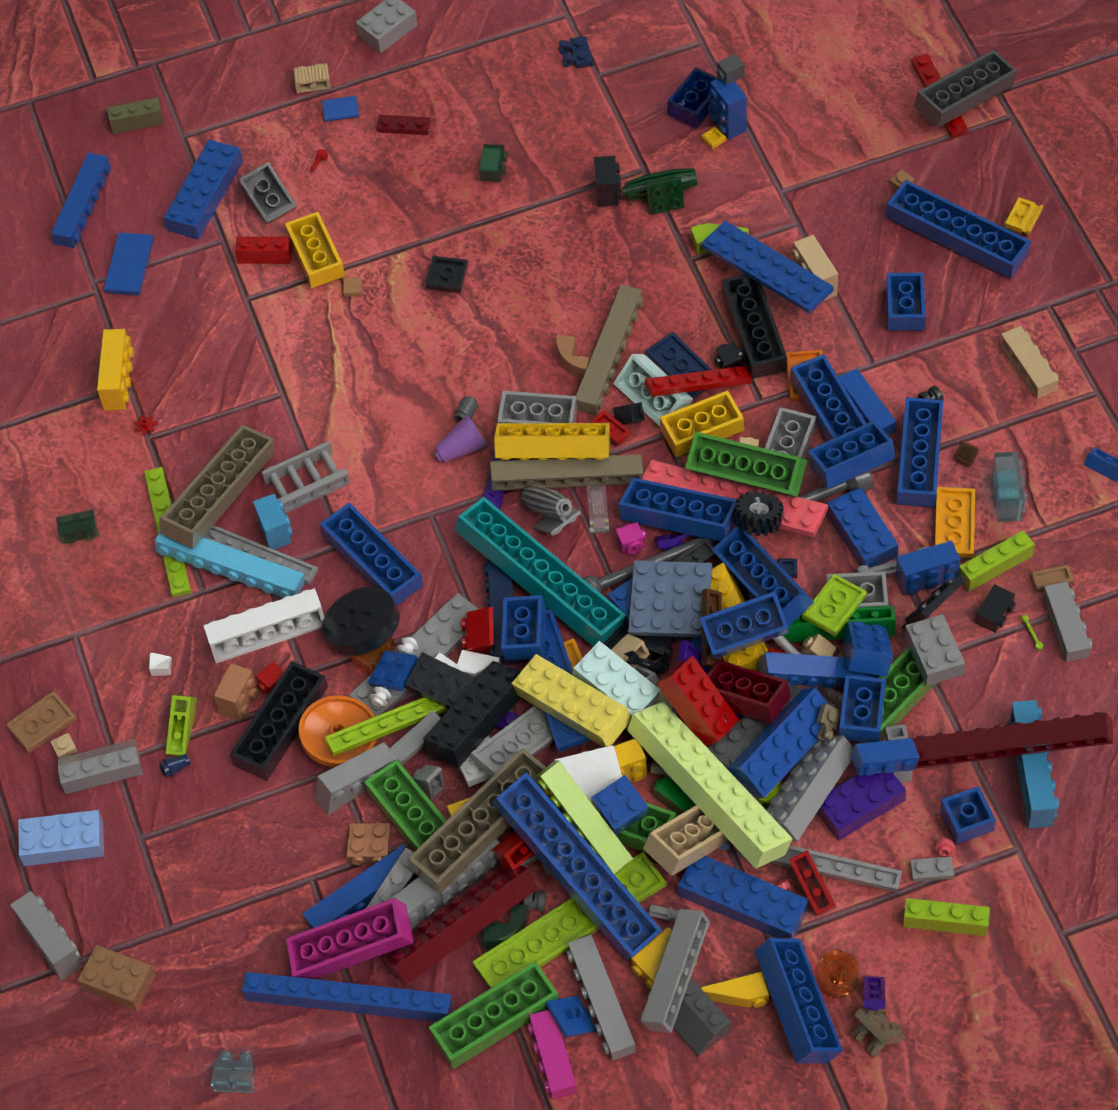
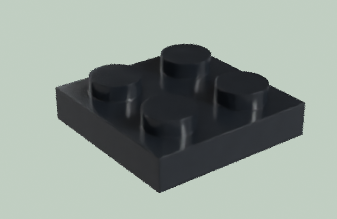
(446, 274)

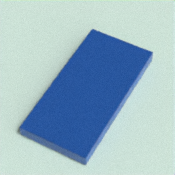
(129, 263)

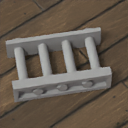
(313, 491)

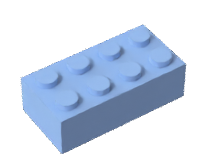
(61, 838)

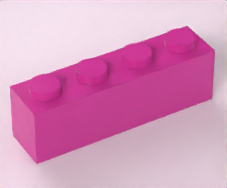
(553, 1055)

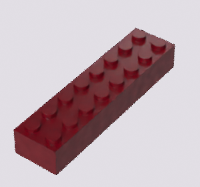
(459, 921)

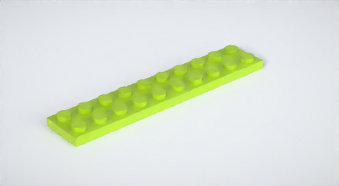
(568, 922)

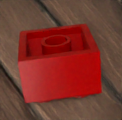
(478, 631)

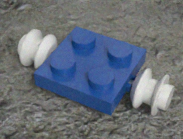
(393, 671)

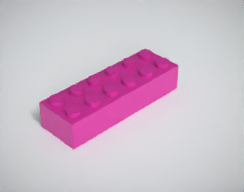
(350, 940)

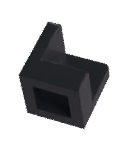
(629, 413)

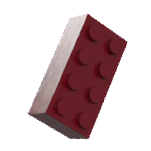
(750, 691)

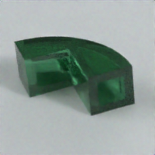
(499, 932)

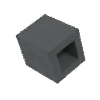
(730, 69)

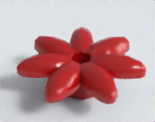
(145, 424)

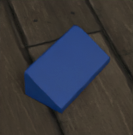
(340, 108)
(1103, 463)

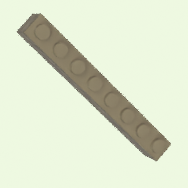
(608, 349)
(565, 473)

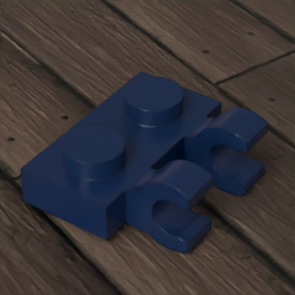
(580, 50)

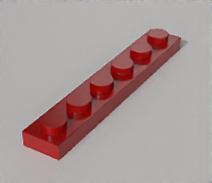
(928, 75)
(698, 381)

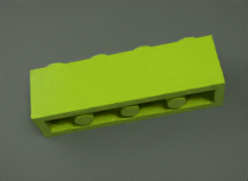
(996, 560)
(946, 917)

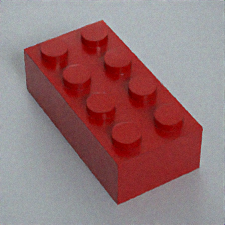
(698, 701)

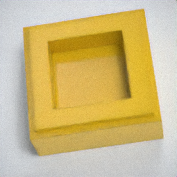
(713, 138)

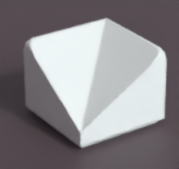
(160, 664)

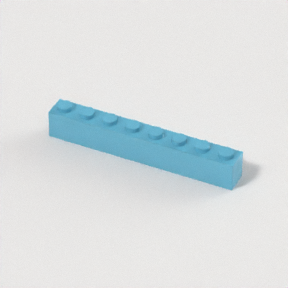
(234, 565)

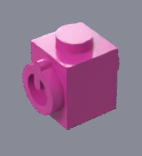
(631, 538)

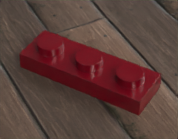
(403, 124)

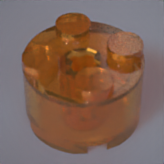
(837, 973)

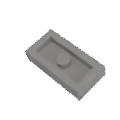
(932, 869)

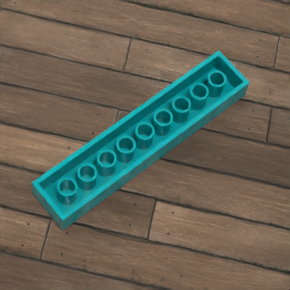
(539, 572)

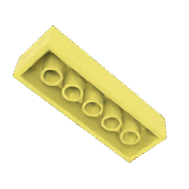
(572, 701)

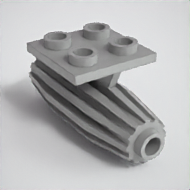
(551, 504)

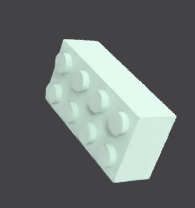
(616, 679)

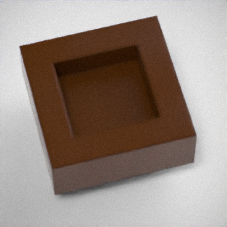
(966, 453)

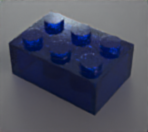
(692, 99)

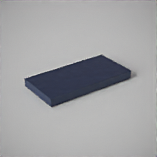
(676, 358)

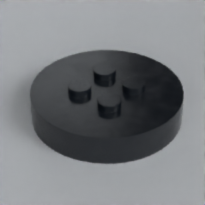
(360, 621)

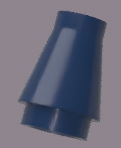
(173, 765)

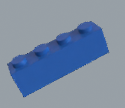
(867, 401)

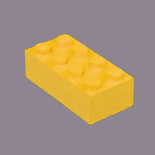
(315, 250)
(115, 369)
(711, 416)

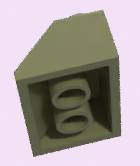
(135, 115)

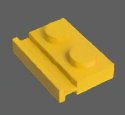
(1023, 216)

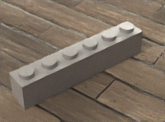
(675, 970)
(602, 998)

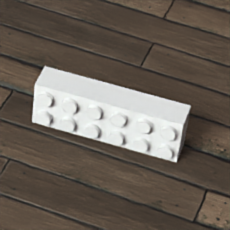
(264, 625)

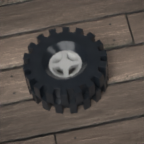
(758, 512)

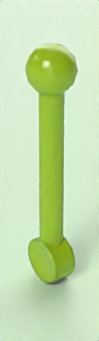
(1039, 645)

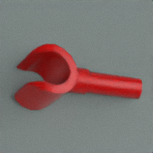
(320, 155)

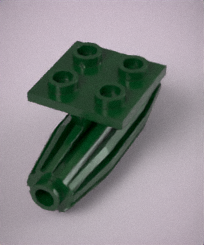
(661, 189)

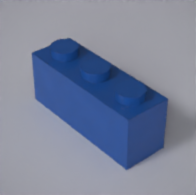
(885, 756)

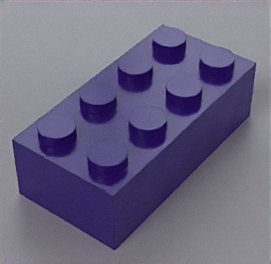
(860, 802)

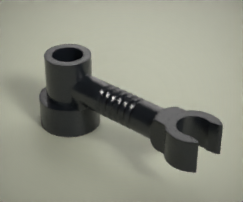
(659, 665)

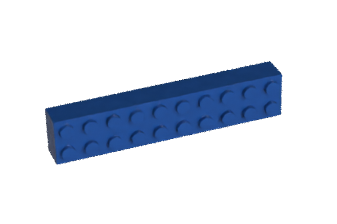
(576, 866)

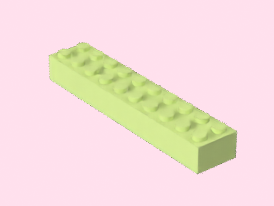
(709, 785)

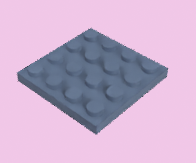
(668, 598)

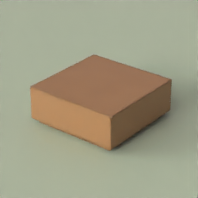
(352, 287)

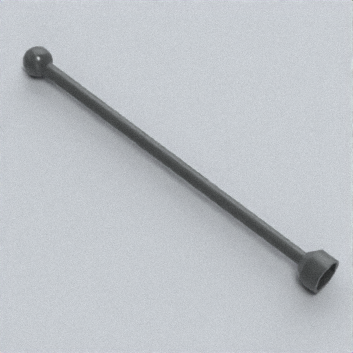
(863, 480)

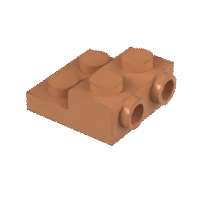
(368, 842)

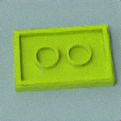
(834, 605)

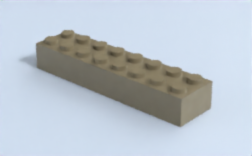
(217, 486)
(470, 828)

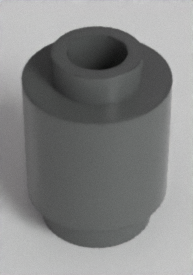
(467, 406)

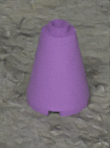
(460, 441)

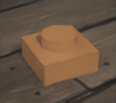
(899, 178)

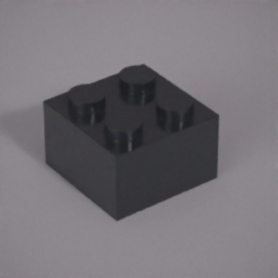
(607, 181)

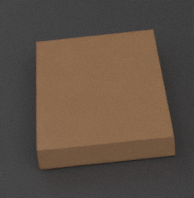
(41, 722)

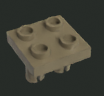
(881, 1027)

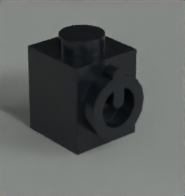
(728, 356)

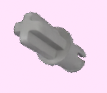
(663, 913)

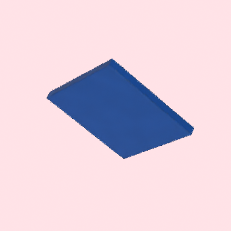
(571, 1016)

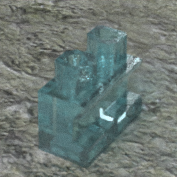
(233, 1074)

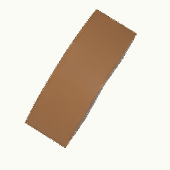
(566, 352)

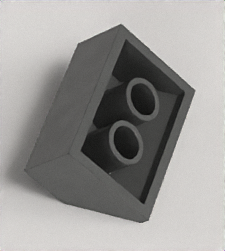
(700, 1020)

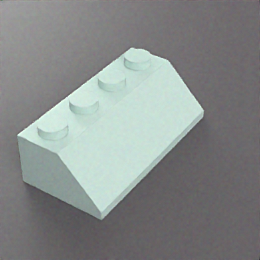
(632, 381)

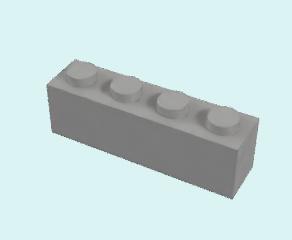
(1067, 621)

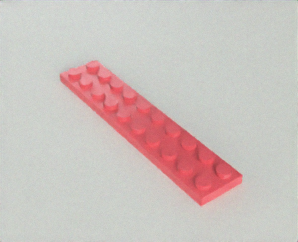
(799, 514)

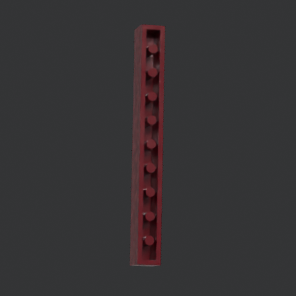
(1014, 740)

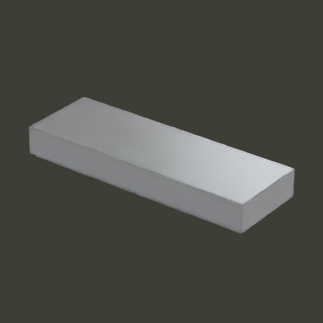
(413, 740)

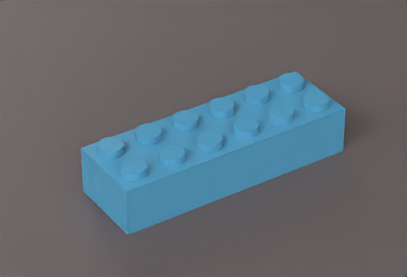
(1035, 773)

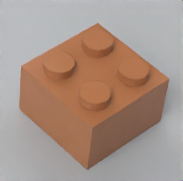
(236, 692)

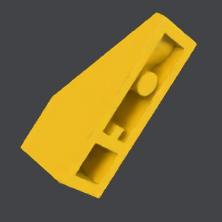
(741, 991)

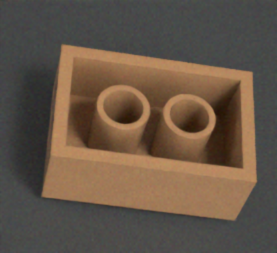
(116, 978)

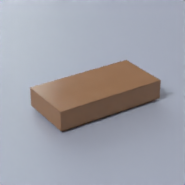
(1051, 576)

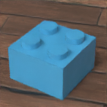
(273, 521)

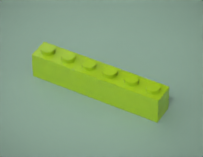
(583, 815)

